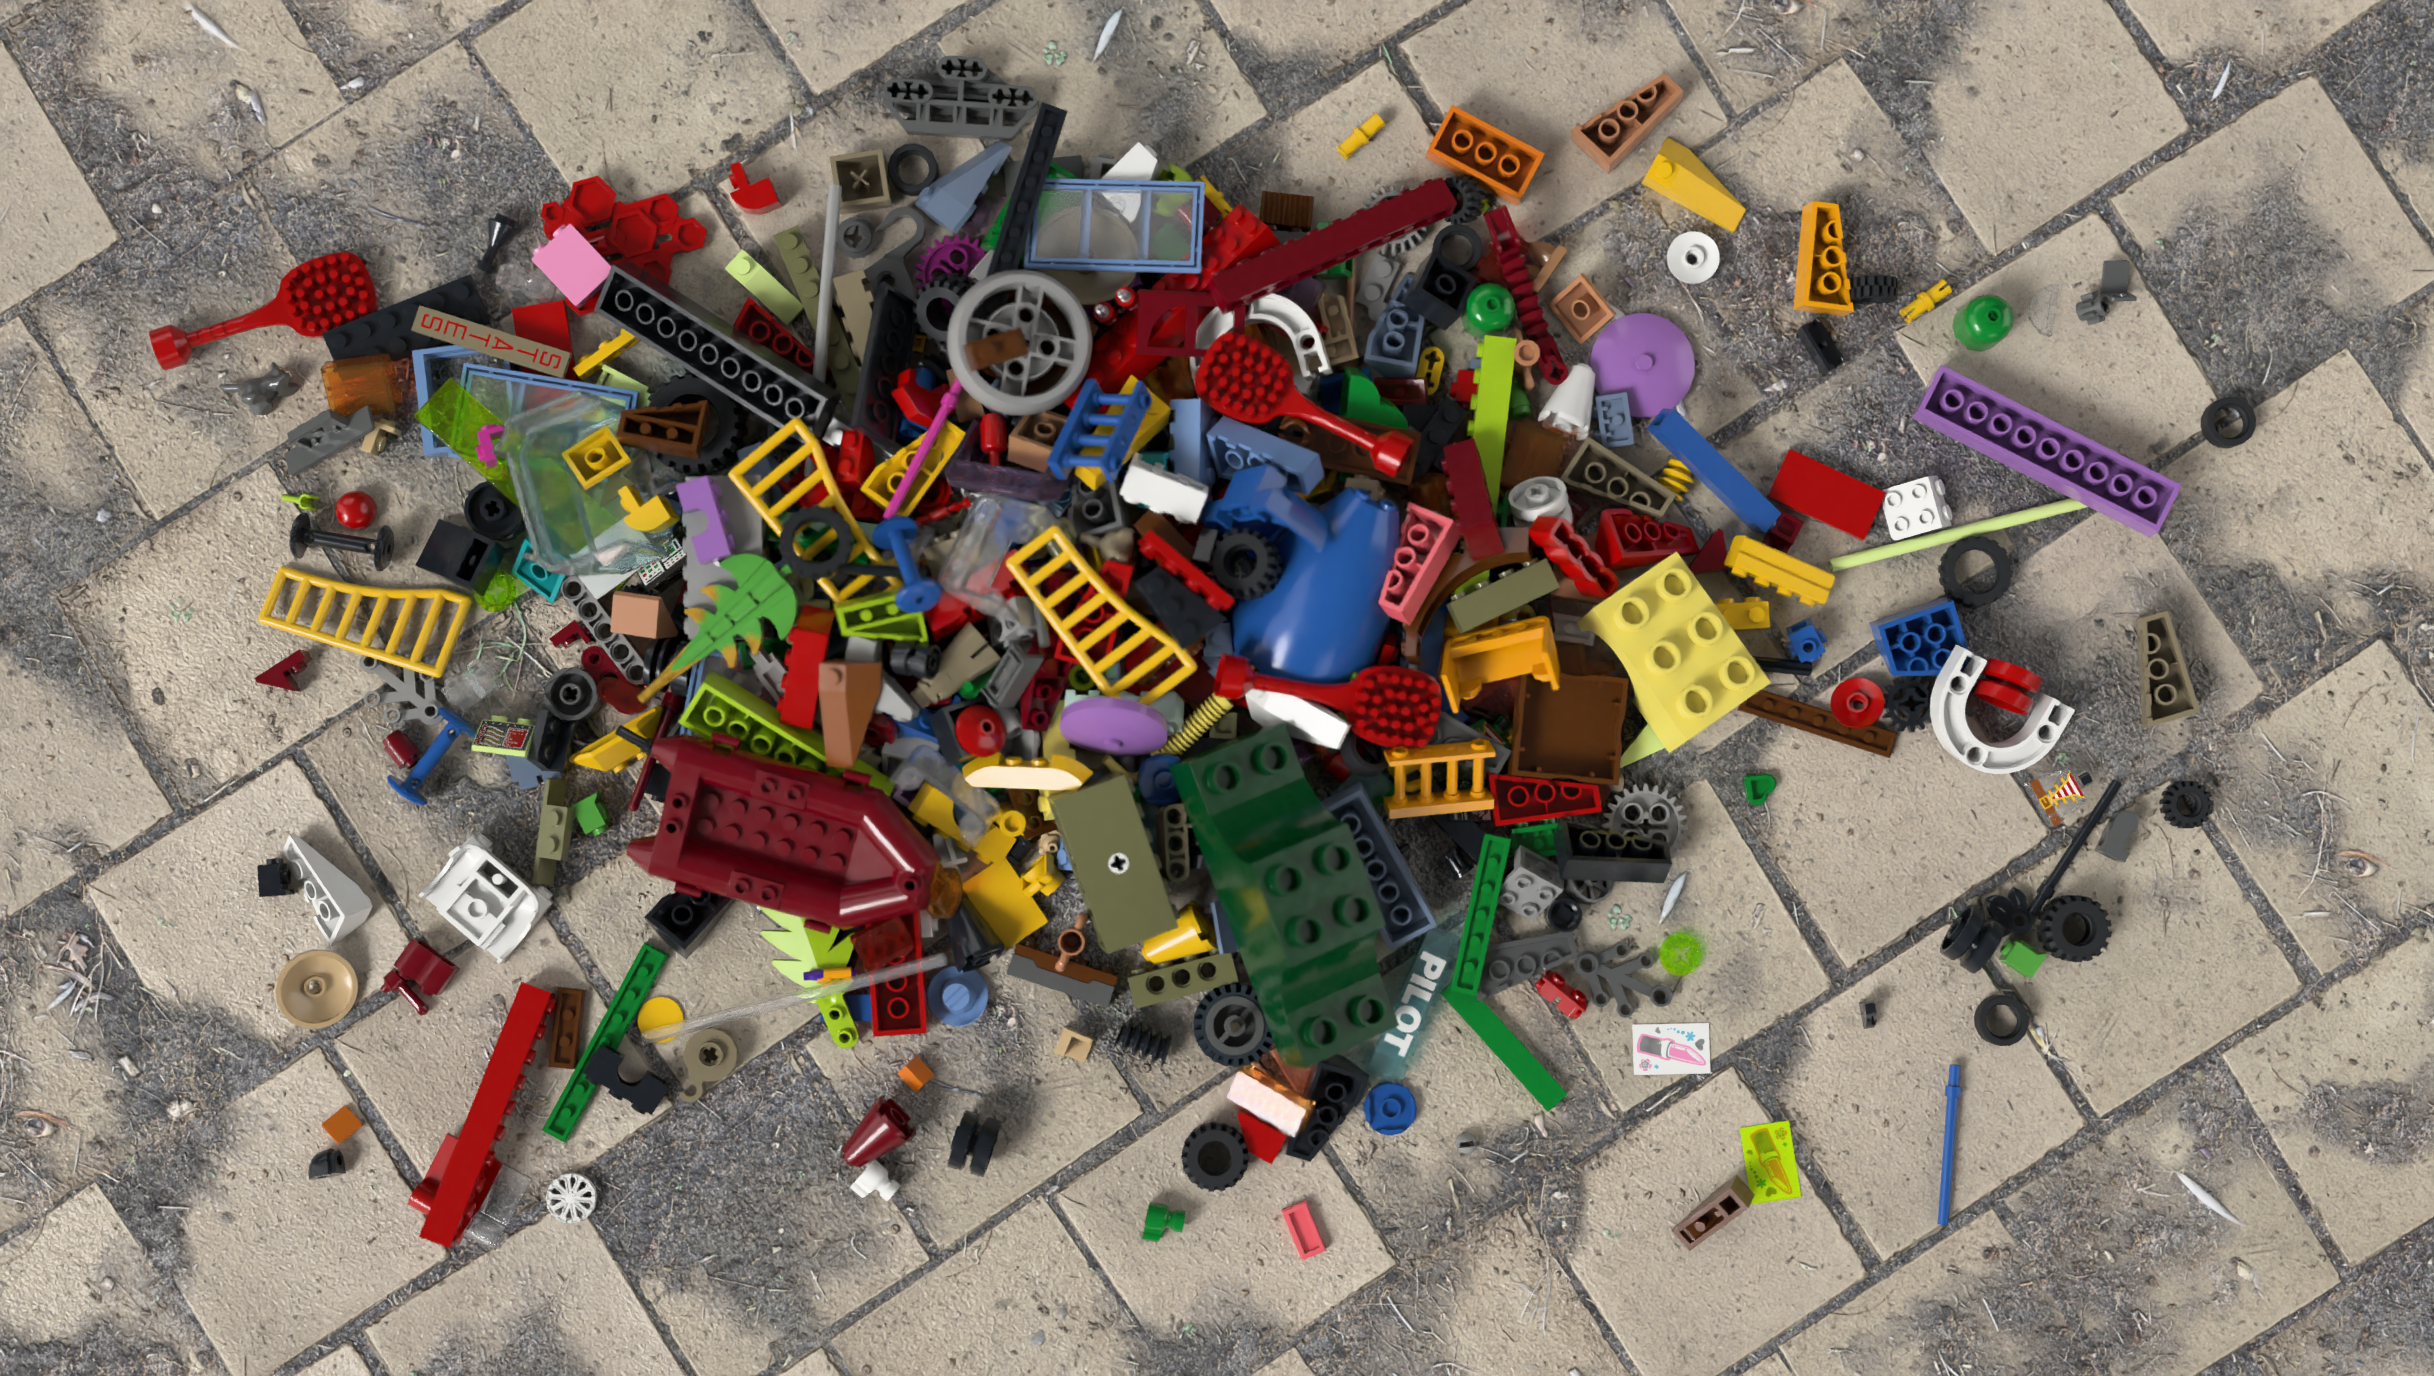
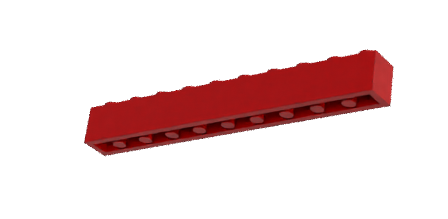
(487, 1116)

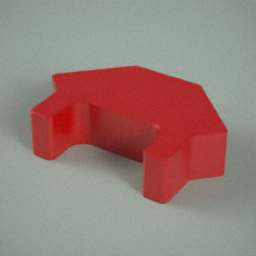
(917, 402)

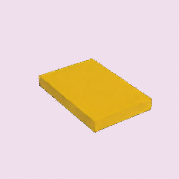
(999, 901)

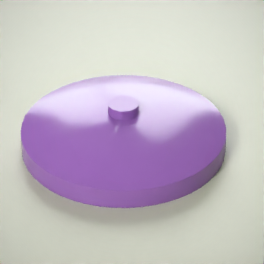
(1646, 360)
(1113, 727)

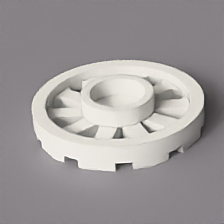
(571, 1197)

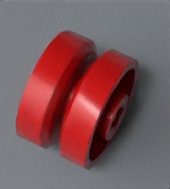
(2007, 686)

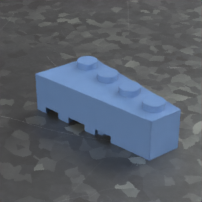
(1244, 447)
(1192, 450)

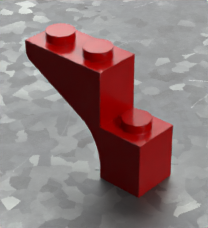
(853, 469)

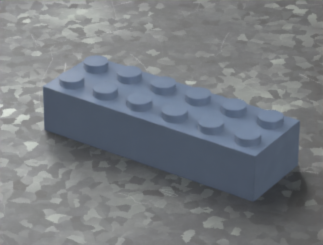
(1393, 884)

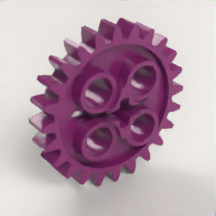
(970, 252)

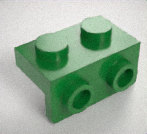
(1535, 838)

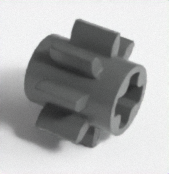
(2092, 308)

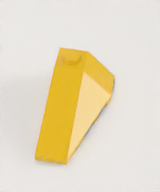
(1688, 182)

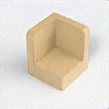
(1074, 1044)

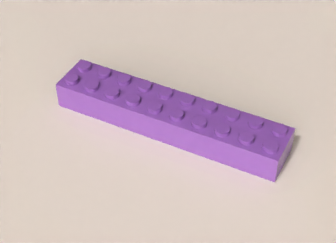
(2046, 451)

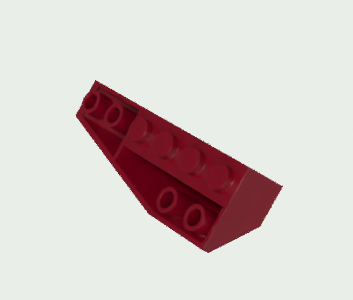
(1048, 682)

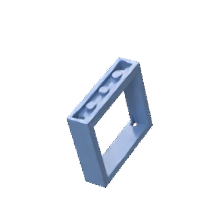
(425, 390)

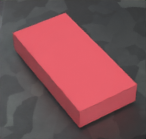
(1303, 1230)

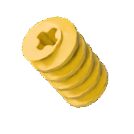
(1676, 477)

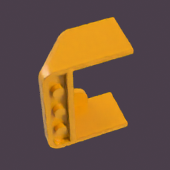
(1498, 655)

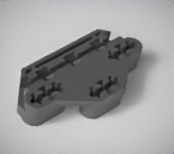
(955, 97)

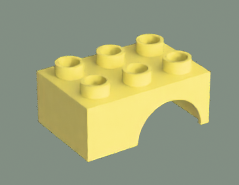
(1676, 650)

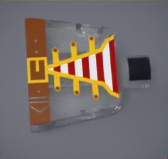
(2058, 794)

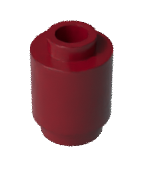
(401, 750)

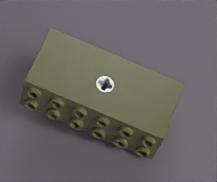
(1124, 899)

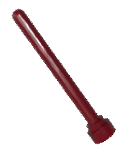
(671, 706)

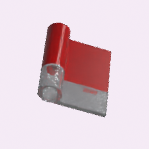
(494, 1204)

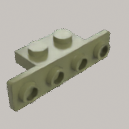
(553, 832)

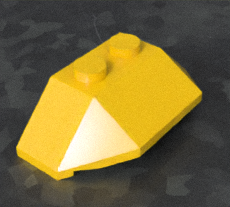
(613, 752)

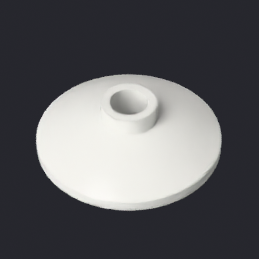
(1700, 247)

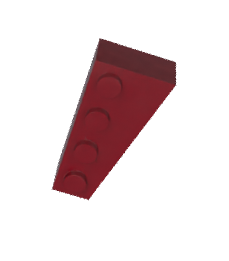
(1471, 499)

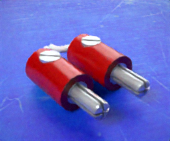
(1108, 314)

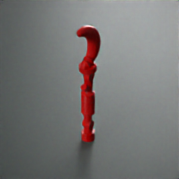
(943, 512)

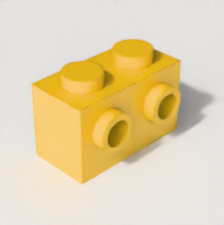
(1745, 616)

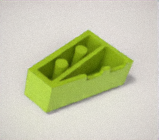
(879, 617)

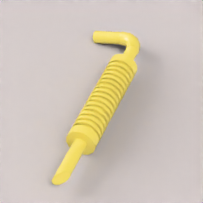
(1192, 729)

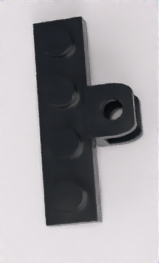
(1433, 439)

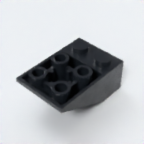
(461, 556)

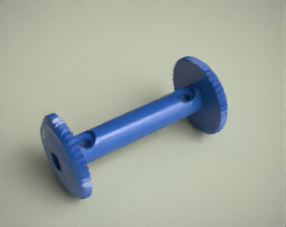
(918, 593)
(432, 757)

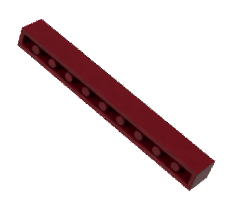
(1331, 245)

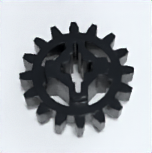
(1907, 693)

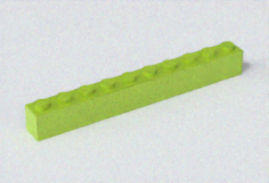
(1490, 419)

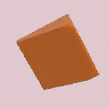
(342, 1124)

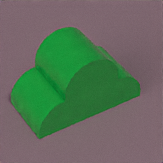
(1362, 402)

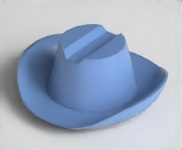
(957, 996)

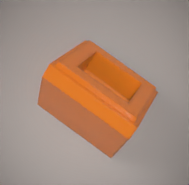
(916, 1073)

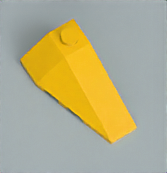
(887, 476)

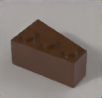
(666, 430)

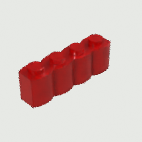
(1573, 557)

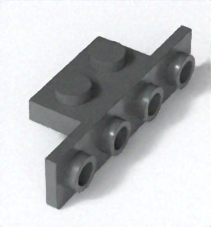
(325, 436)

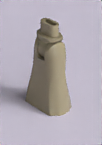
(961, 661)

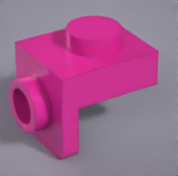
(485, 446)

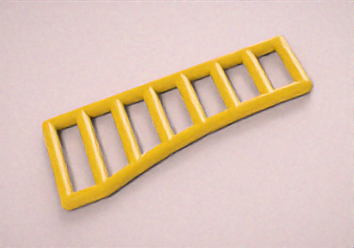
(834, 498)
(1105, 593)
(383, 594)

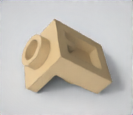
(376, 440)

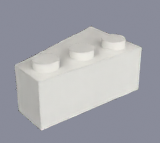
(1163, 490)

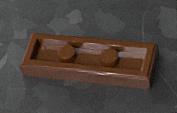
(567, 1028)

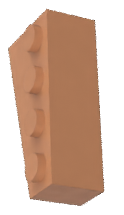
(1620, 129)

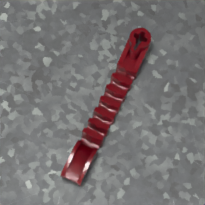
(1506, 246)

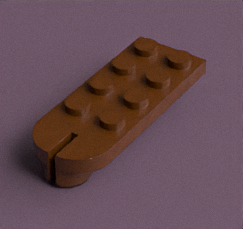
(1345, 455)

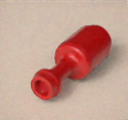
(993, 437)

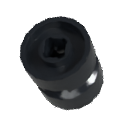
(916, 659)
(1563, 914)

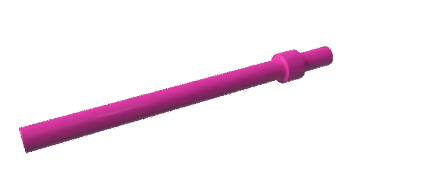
(948, 403)

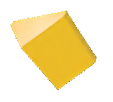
(596, 457)

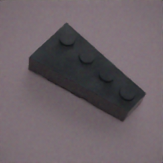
(1609, 855)

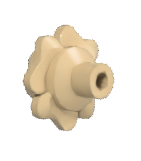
(1049, 843)

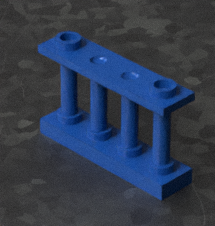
(1084, 416)

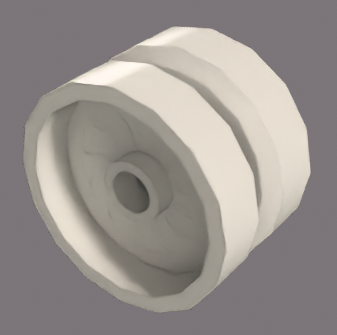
(1539, 498)

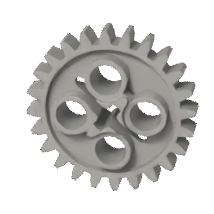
(1644, 802)

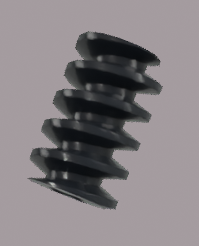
(1144, 1041)

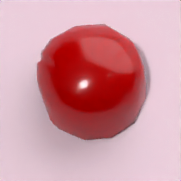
(356, 510)

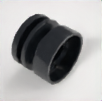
(658, 657)

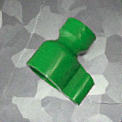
(1159, 1218)

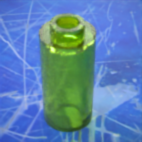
(1079, 679)

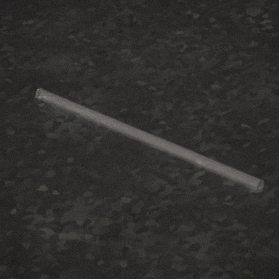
(794, 998)

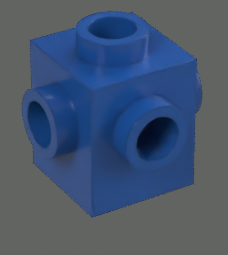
(1806, 640)

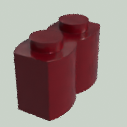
(425, 967)

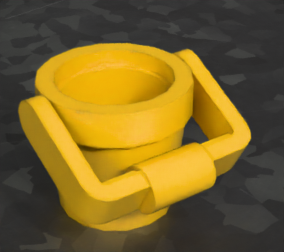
(1042, 875)

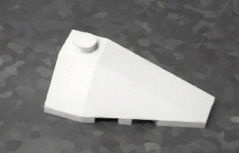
(1302, 717)
(335, 897)

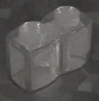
(521, 283)
(473, 686)

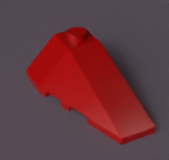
(1637, 540)
(1118, 578)

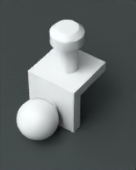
(948, 851)

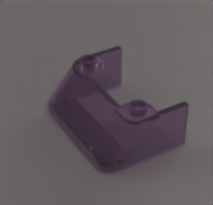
(968, 473)

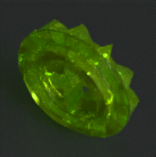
(504, 599)
(1667, 954)

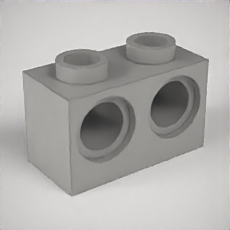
(1004, 630)

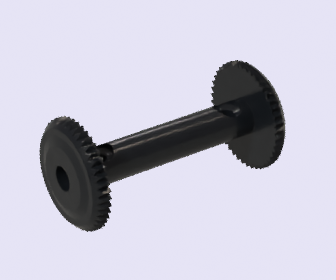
(301, 539)

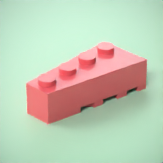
(1422, 553)

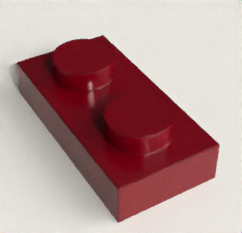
(1403, 389)

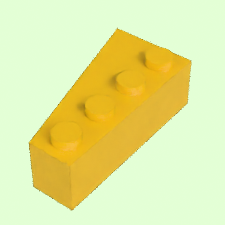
(1153, 422)

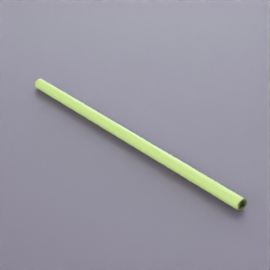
(1954, 534)

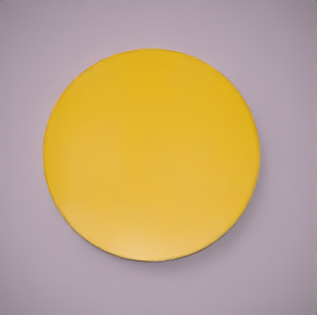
(658, 1013)

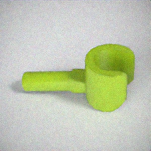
(304, 500)

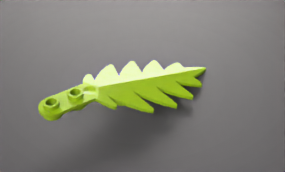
(813, 953)

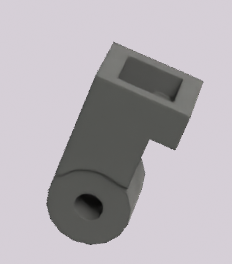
(2116, 835)

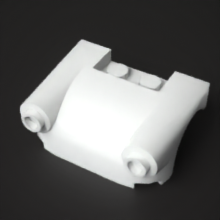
(486, 898)

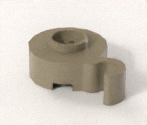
(699, 1065)

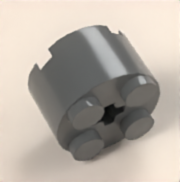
(558, 695)

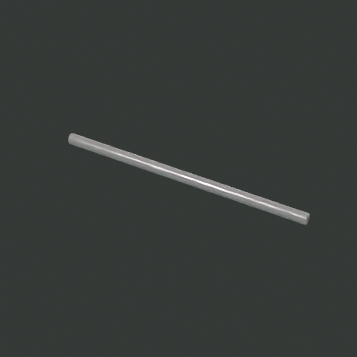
(826, 293)

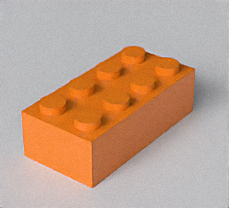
(1486, 153)

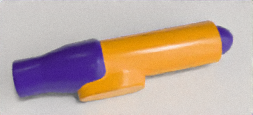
(828, 975)

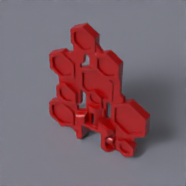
(631, 232)

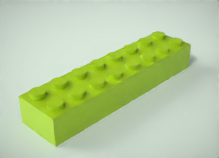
(737, 712)

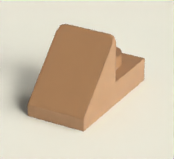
(967, 407)

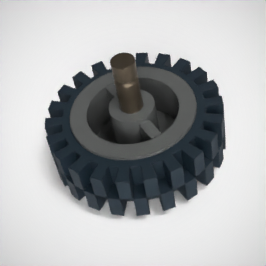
(1232, 1026)

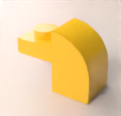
(650, 516)

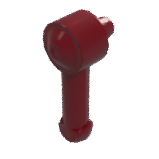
(395, 982)

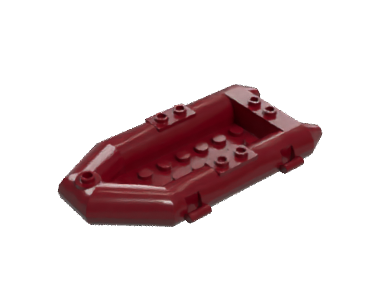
(784, 837)

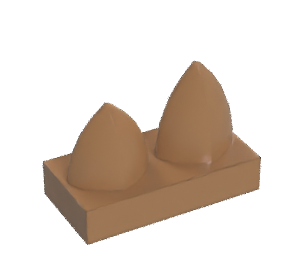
(1549, 258)

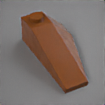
(847, 704)

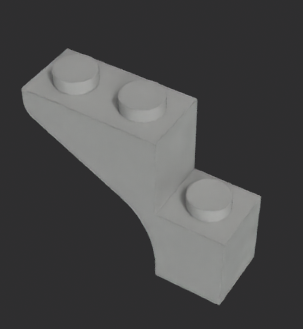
(893, 697)

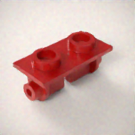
(1572, 1000)

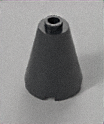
(972, 938)

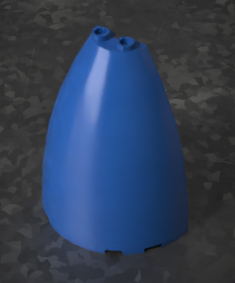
(1326, 607)

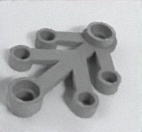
(405, 692)

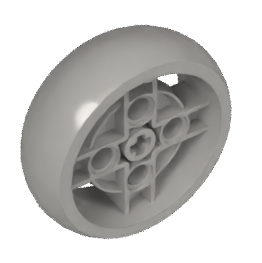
(1070, 353)

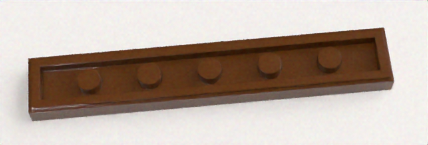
(1818, 722)

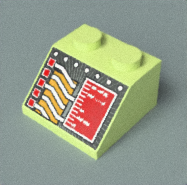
(504, 737)

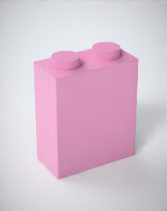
(572, 265)

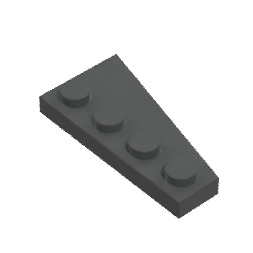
(1454, 731)
(1522, 959)

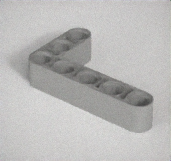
(597, 623)

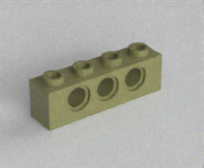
(1145, 996)

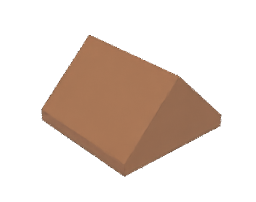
(1582, 309)
(641, 616)

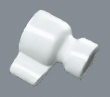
(875, 1178)

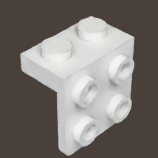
(1916, 507)

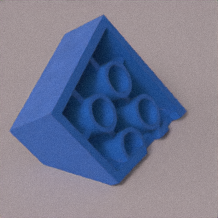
(1919, 638)

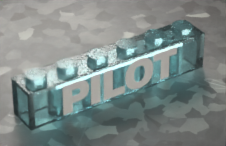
(1413, 1003)

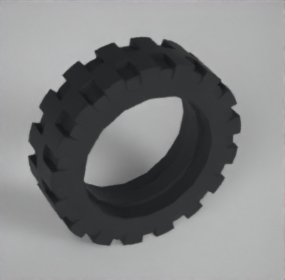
(816, 514)
(2002, 566)

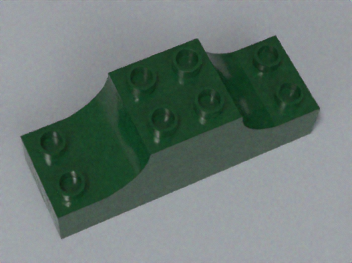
(1289, 894)

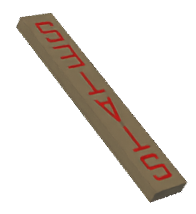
(491, 342)

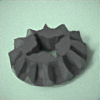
(847, 229)

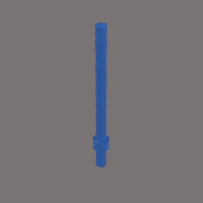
(1953, 1092)

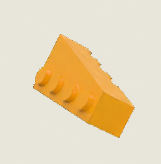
(1821, 263)

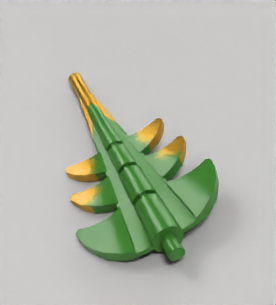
(760, 594)

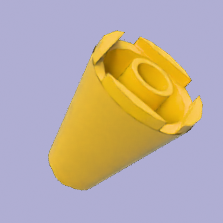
(1191, 937)

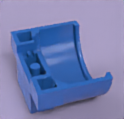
(1265, 505)

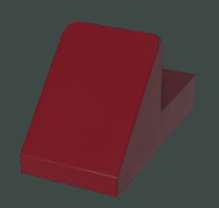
(280, 674)

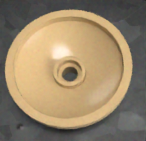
(324, 1003)

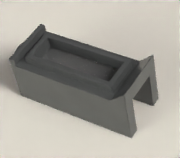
(1012, 675)

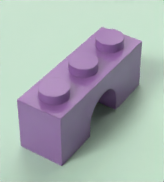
(716, 541)

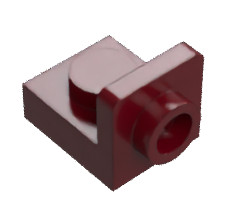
(568, 635)

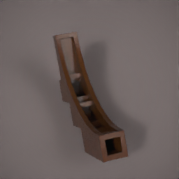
(1162, 528)

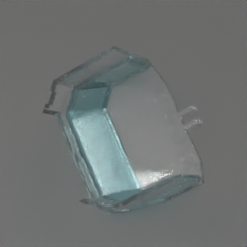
(563, 518)

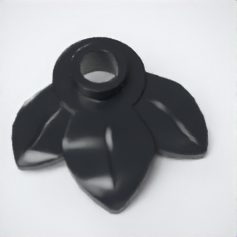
(2007, 909)

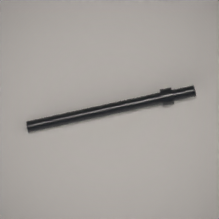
(2046, 890)

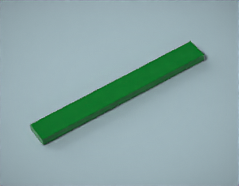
(610, 1031)

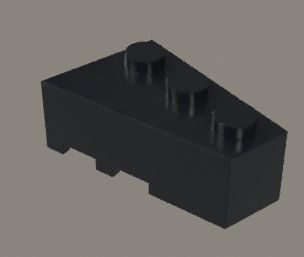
(1177, 608)

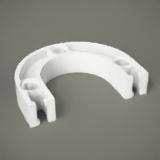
(1270, 310)
(2001, 757)

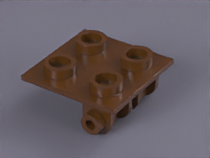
(1026, 803)

